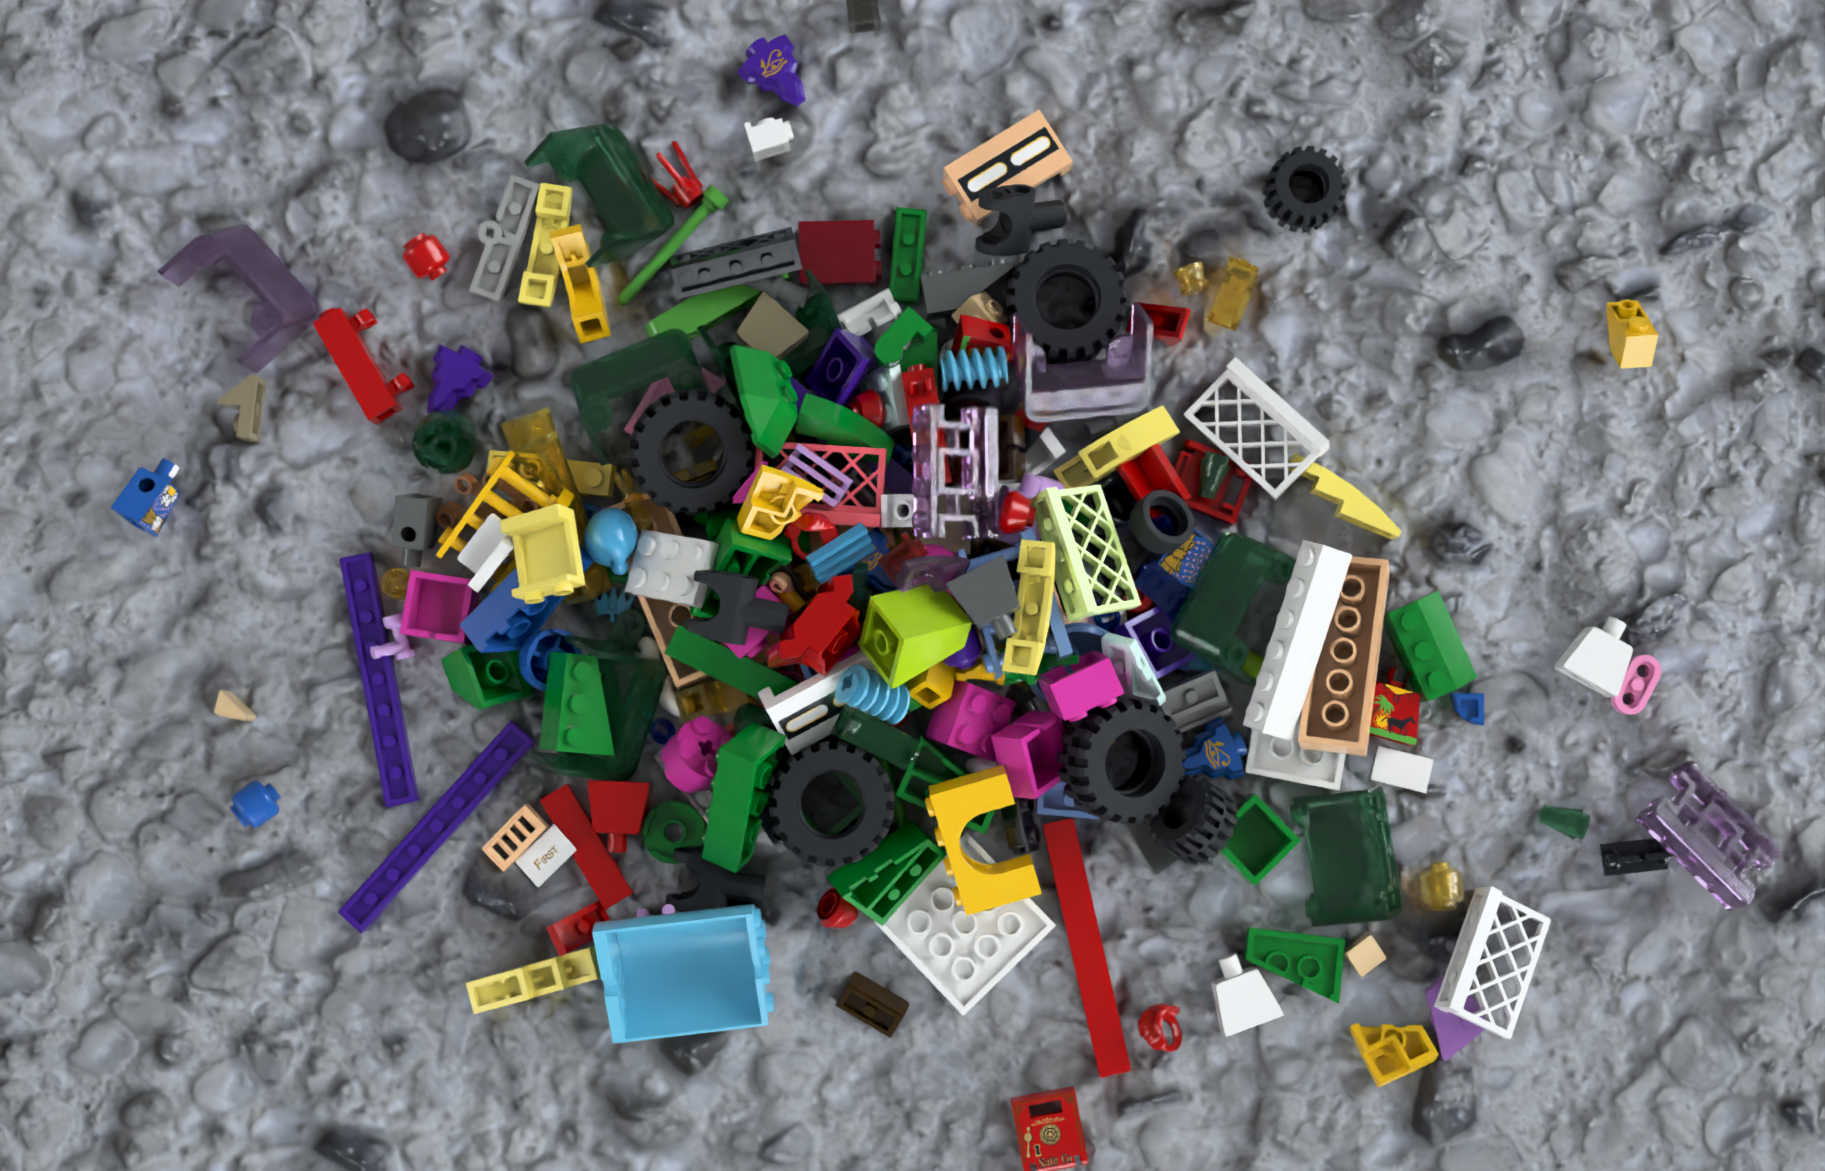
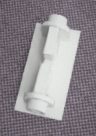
(869, 313)

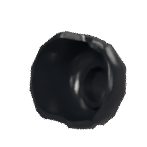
(1119, 500)

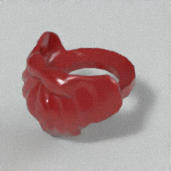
(810, 522)
(1151, 1027)

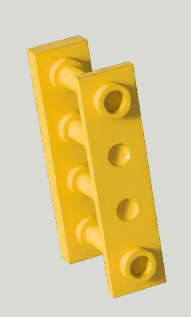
(496, 470)

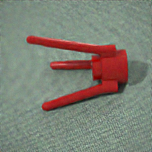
(686, 190)

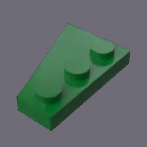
(1299, 957)

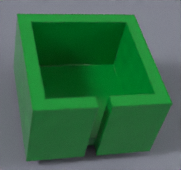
(1257, 841)

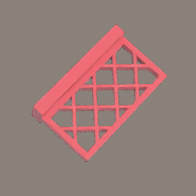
(842, 513)

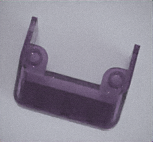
(287, 304)
(1085, 387)

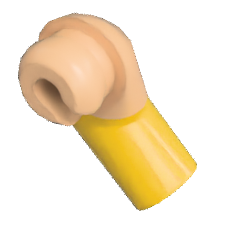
(783, 587)

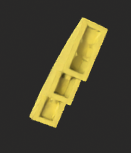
(1352, 504)
(533, 980)

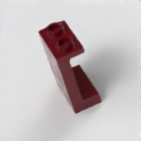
(839, 252)

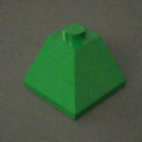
(485, 677)

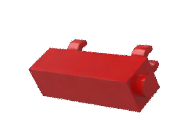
(358, 365)
(921, 389)

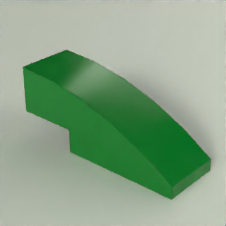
(841, 427)

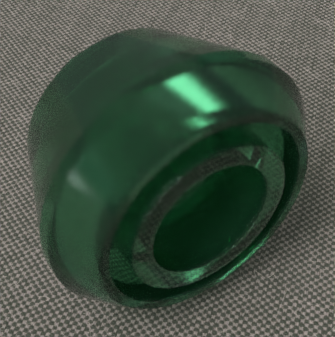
(751, 713)

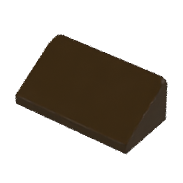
(872, 1004)

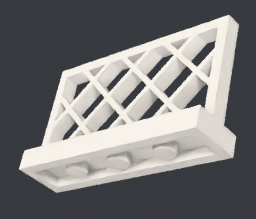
(1274, 407)
(1467, 955)

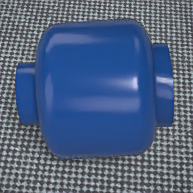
(255, 804)

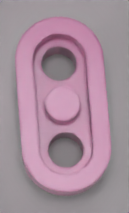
(1637, 687)

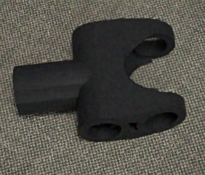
(1017, 219)
(737, 608)
(715, 885)

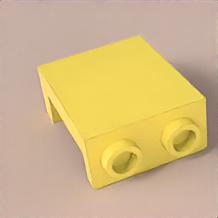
(545, 552)

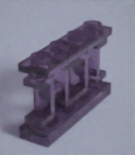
(978, 472)
(1696, 851)

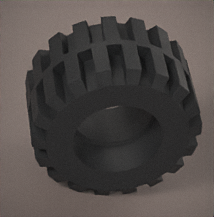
(1318, 168)
(1195, 821)

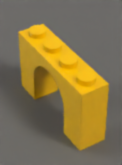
(978, 884)

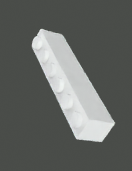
(1297, 640)

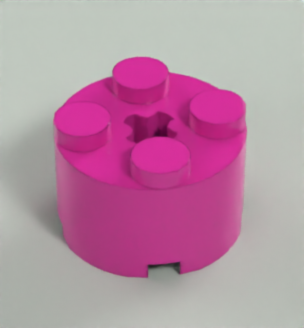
(692, 754)

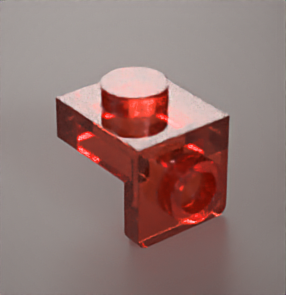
(906, 550)

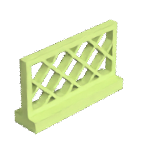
(1070, 576)

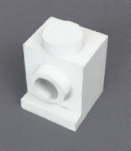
(769, 137)
(894, 510)

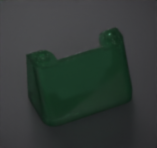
(1349, 856)

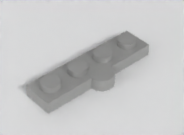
(504, 239)

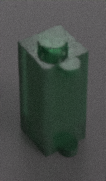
(876, 737)

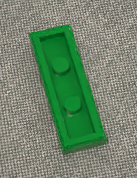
(907, 254)

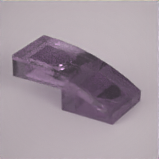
(931, 570)

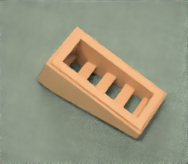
(534, 819)

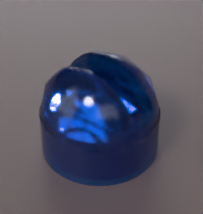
(1110, 625)
(657, 735)

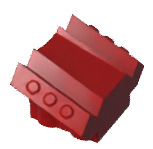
(821, 631)

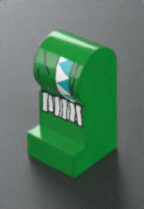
(900, 336)

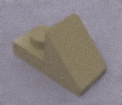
(249, 399)

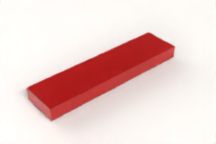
(591, 851)

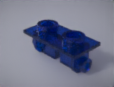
(1161, 587)

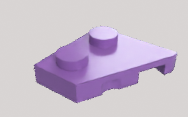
(1451, 1030)

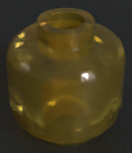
(1441, 887)

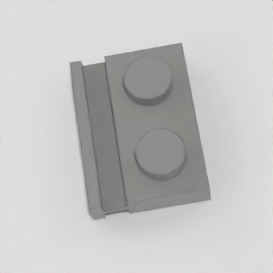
(1195, 700)

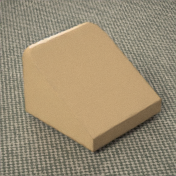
(232, 707)
(1364, 954)

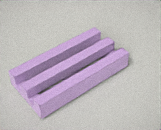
(793, 459)

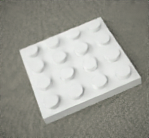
(959, 951)

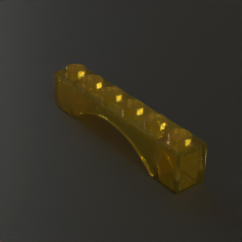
(540, 451)

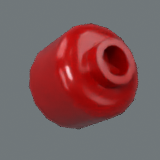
(426, 256)

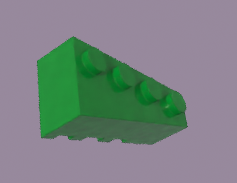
(740, 795)

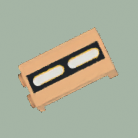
(1019, 155)

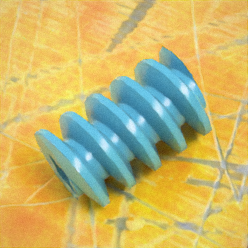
(973, 368)
(872, 694)

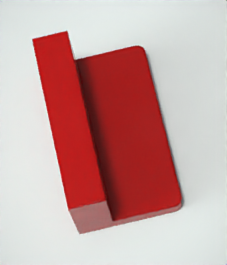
(1150, 473)

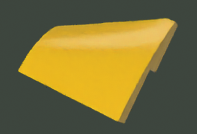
(774, 502)
(1393, 1050)

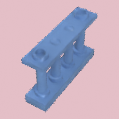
(1056, 641)

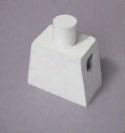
(1598, 658)
(1242, 997)

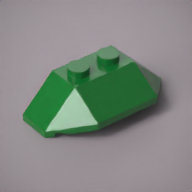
(765, 396)

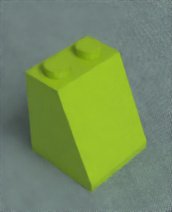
(912, 632)

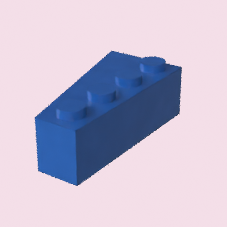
(506, 621)

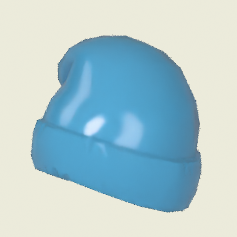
(611, 539)

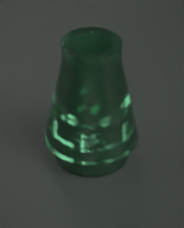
(1212, 473)
(1567, 821)

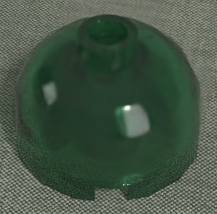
(445, 441)

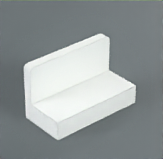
(486, 551)

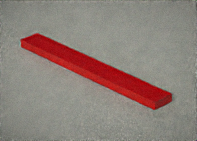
(1086, 947)

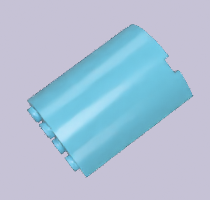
(684, 972)

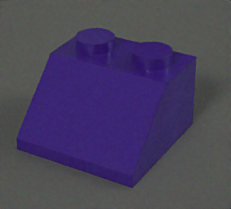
(841, 367)
(1153, 637)

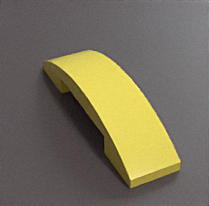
(543, 268)
(1035, 598)

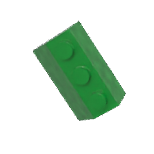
(1429, 647)

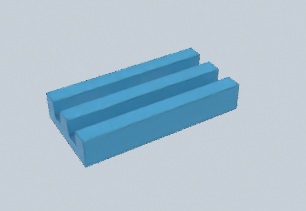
(840, 553)

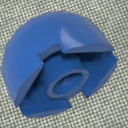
(536, 652)

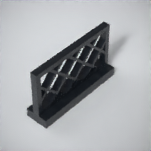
(735, 263)

